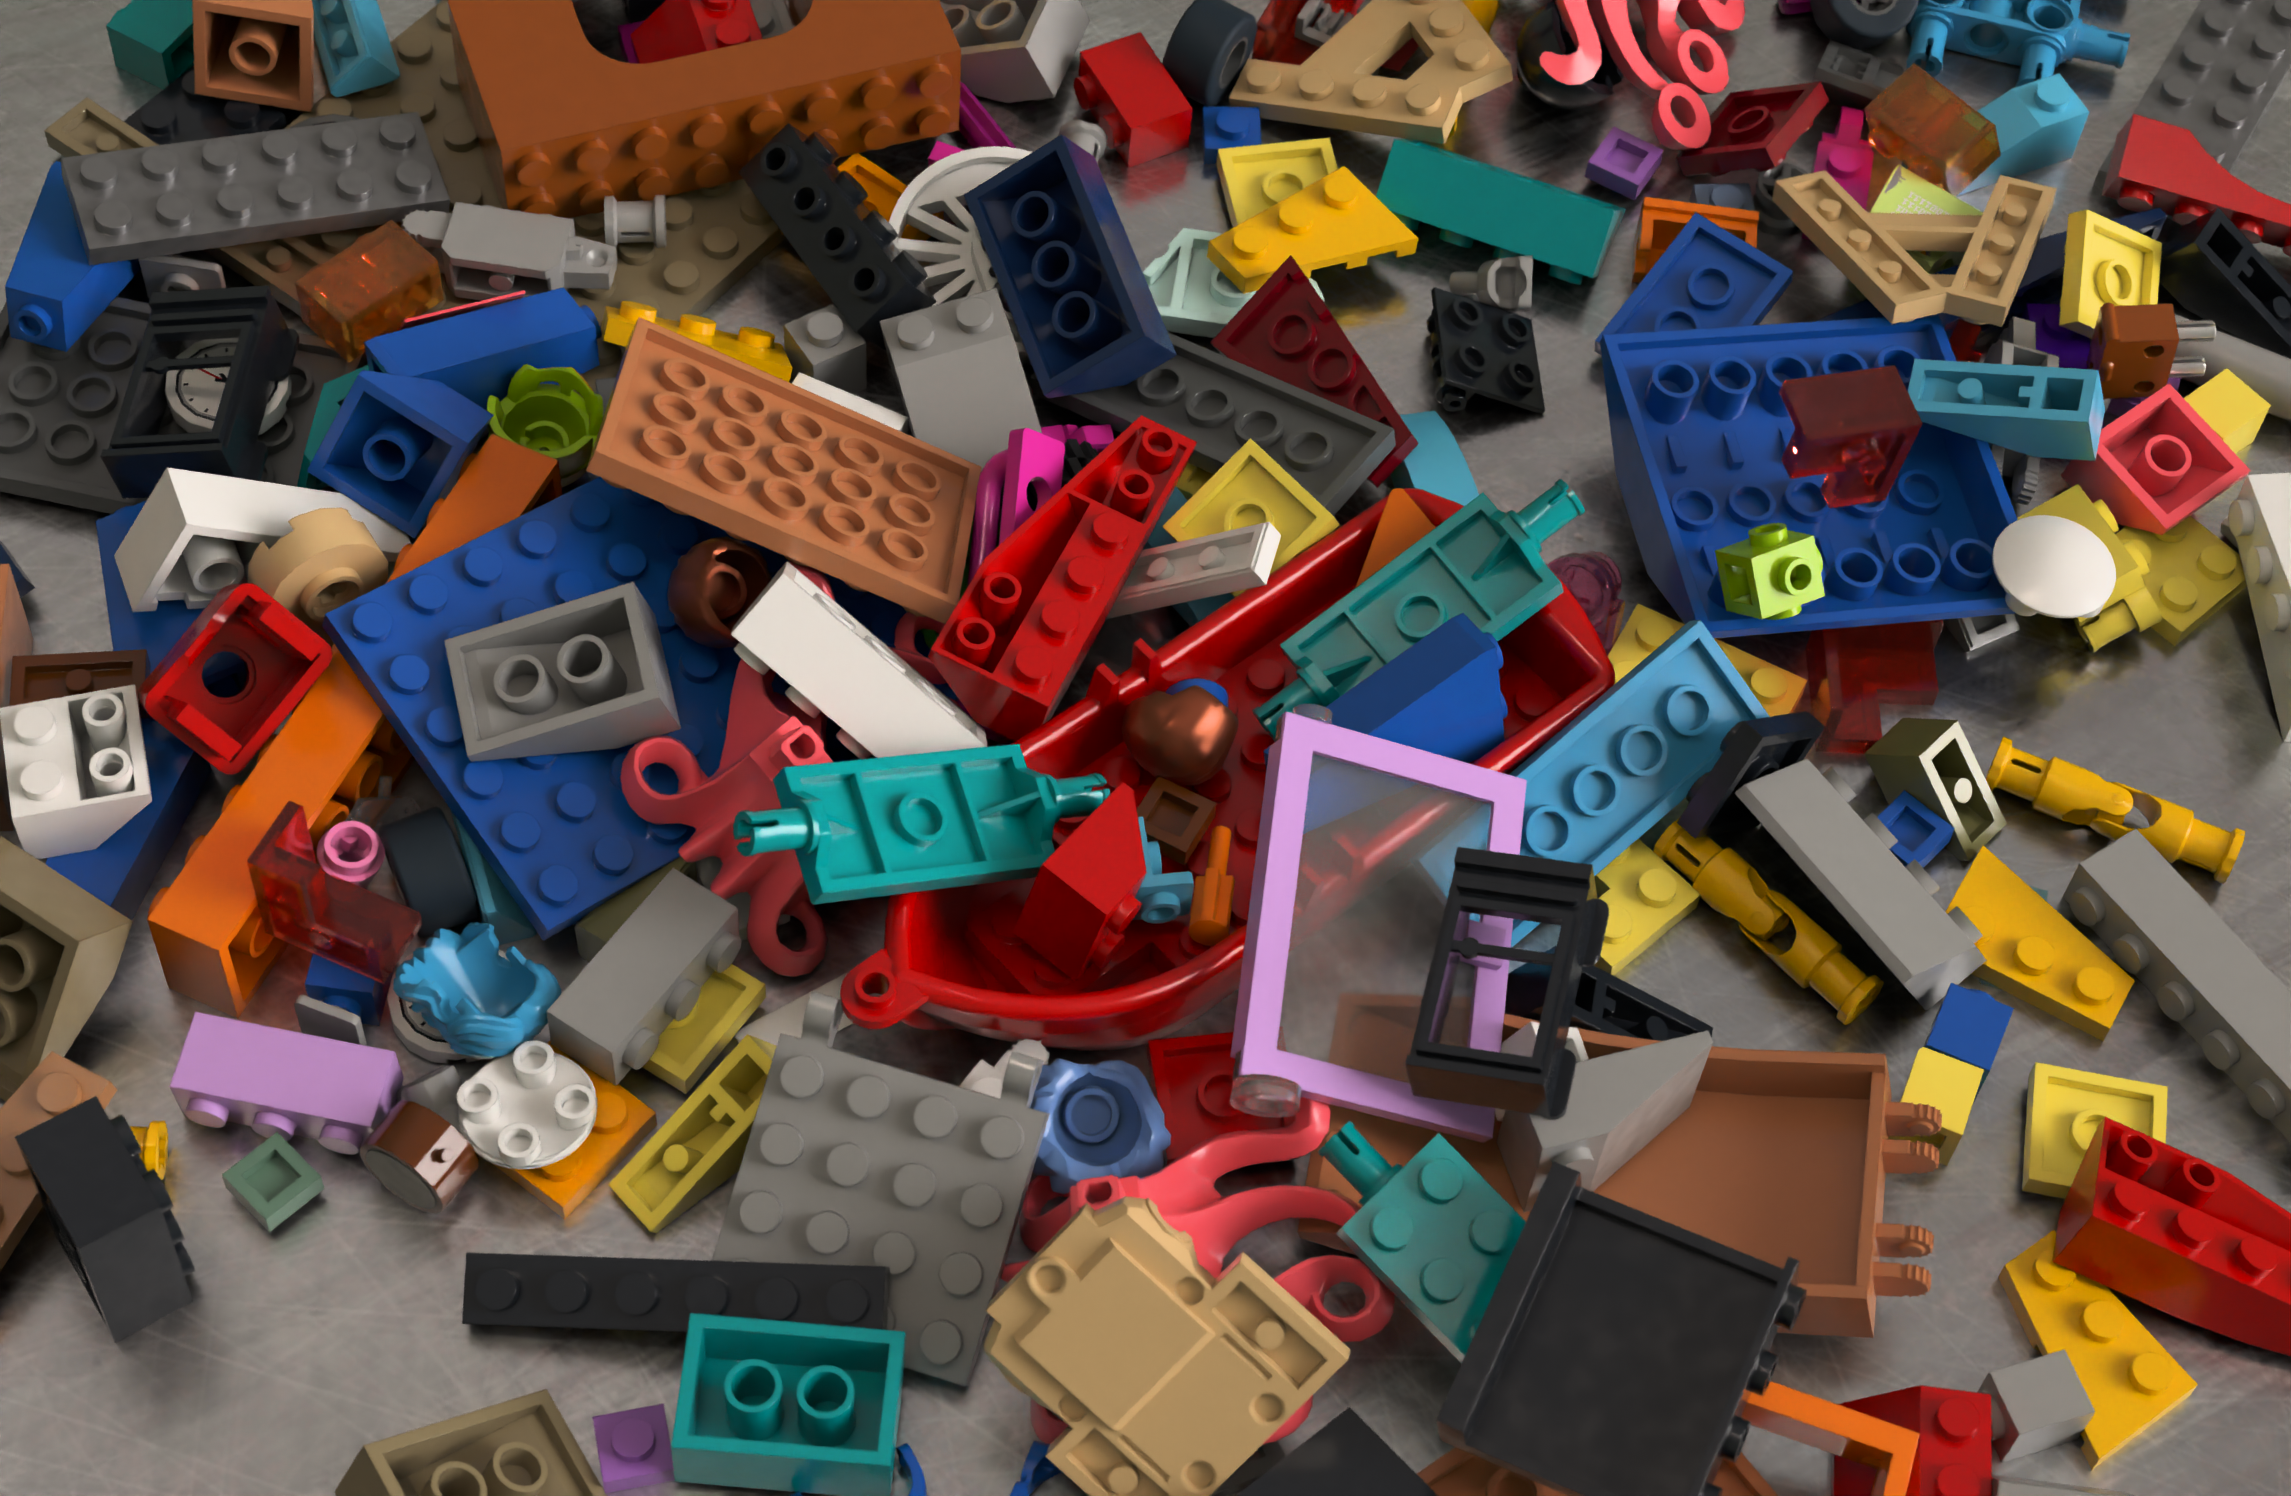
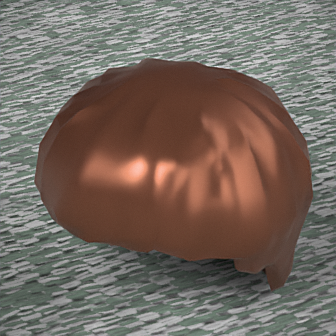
(715, 589)
(1179, 734)

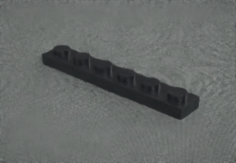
(665, 1292)

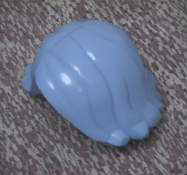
(1098, 1123)

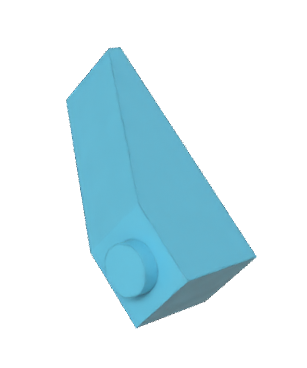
(2034, 128)
(2013, 406)

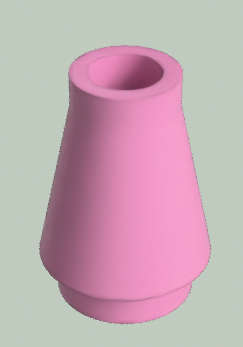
(351, 852)

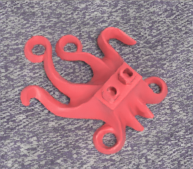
(1668, 49)
(760, 740)
(1192, 1204)

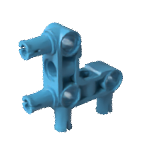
(2015, 32)

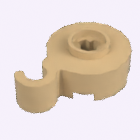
(319, 565)

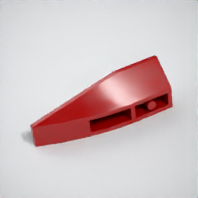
(1055, 581)
(2179, 1237)

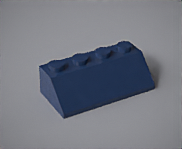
(1069, 272)

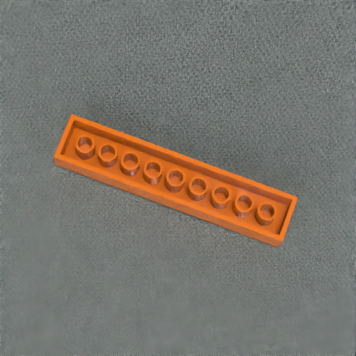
(321, 759)

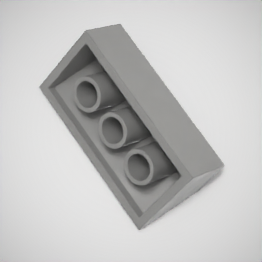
(1864, 879)

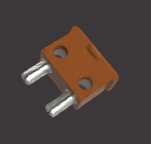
(2138, 348)

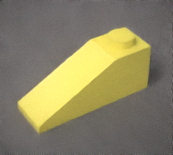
(700, 1141)

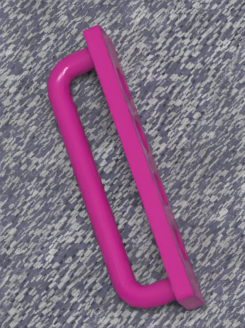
(1028, 459)

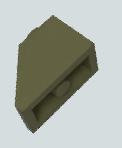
(1942, 773)

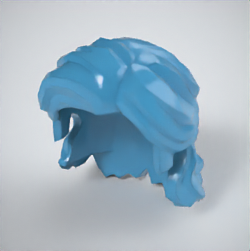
(476, 995)

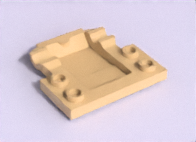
(1152, 1355)

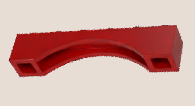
(2171, 171)

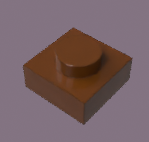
(1175, 818)

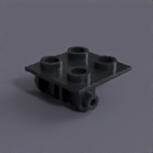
(1482, 353)

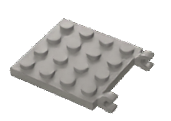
(889, 1174)

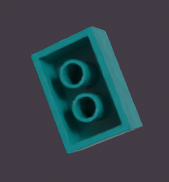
(788, 1406)

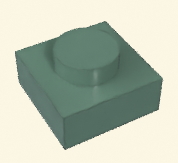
(273, 1181)

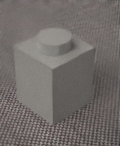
(827, 349)
(2036, 1405)

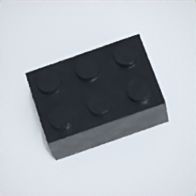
(109, 1216)

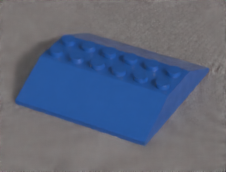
(1702, 465)

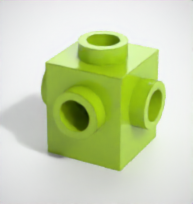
(1770, 572)

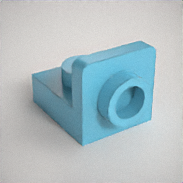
(1161, 894)

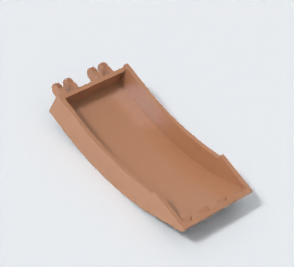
(1767, 1160)

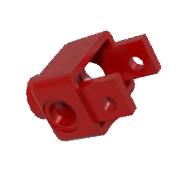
(281, 666)

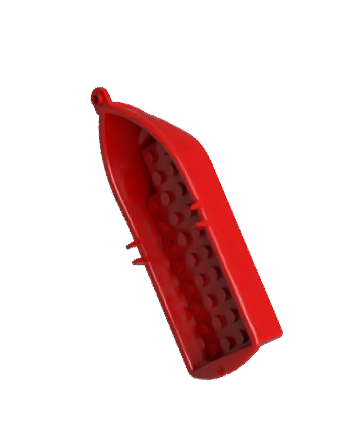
(954, 949)

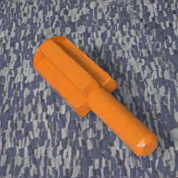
(1213, 893)

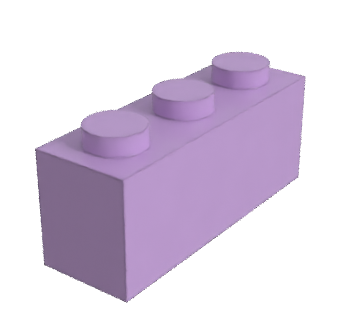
(284, 1082)

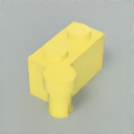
(2130, 602)

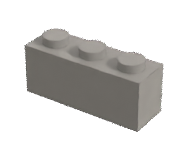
(645, 977)

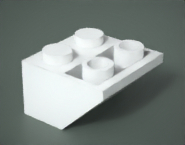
(74, 769)

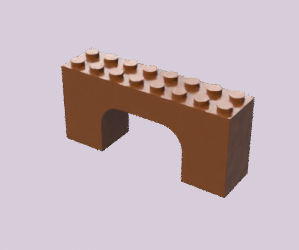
(580, 126)

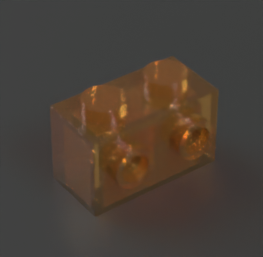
(1932, 131)
(369, 289)

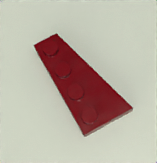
(1297, 340)

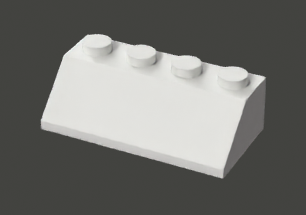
(848, 673)

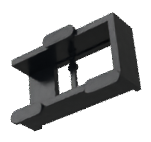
(262, 355)
(1520, 890)

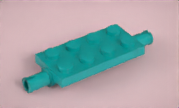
(1468, 564)
(916, 821)
(1428, 1231)

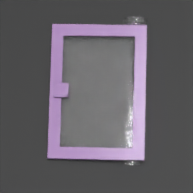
(1350, 917)

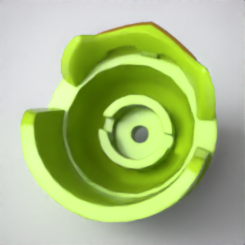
(550, 417)

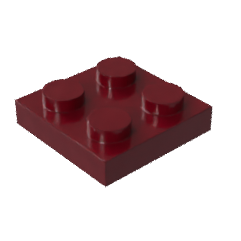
(1755, 129)

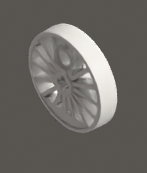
(962, 254)

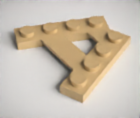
(1341, 93)
(1873, 247)

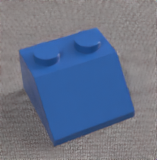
(399, 445)

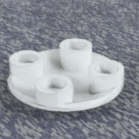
(2053, 568)
(527, 1107)

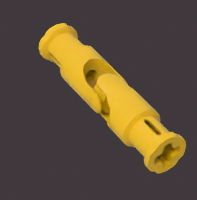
(2087, 799)
(1740, 893)

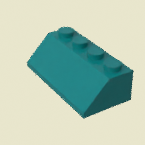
(1499, 209)

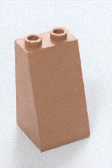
(255, 51)

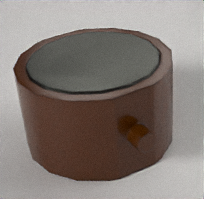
(419, 1157)

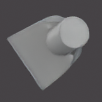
(1498, 283)
(437, 1092)

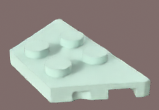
(1192, 290)

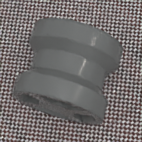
(1771, 217)

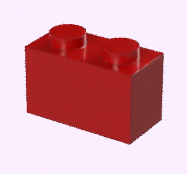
(1133, 99)

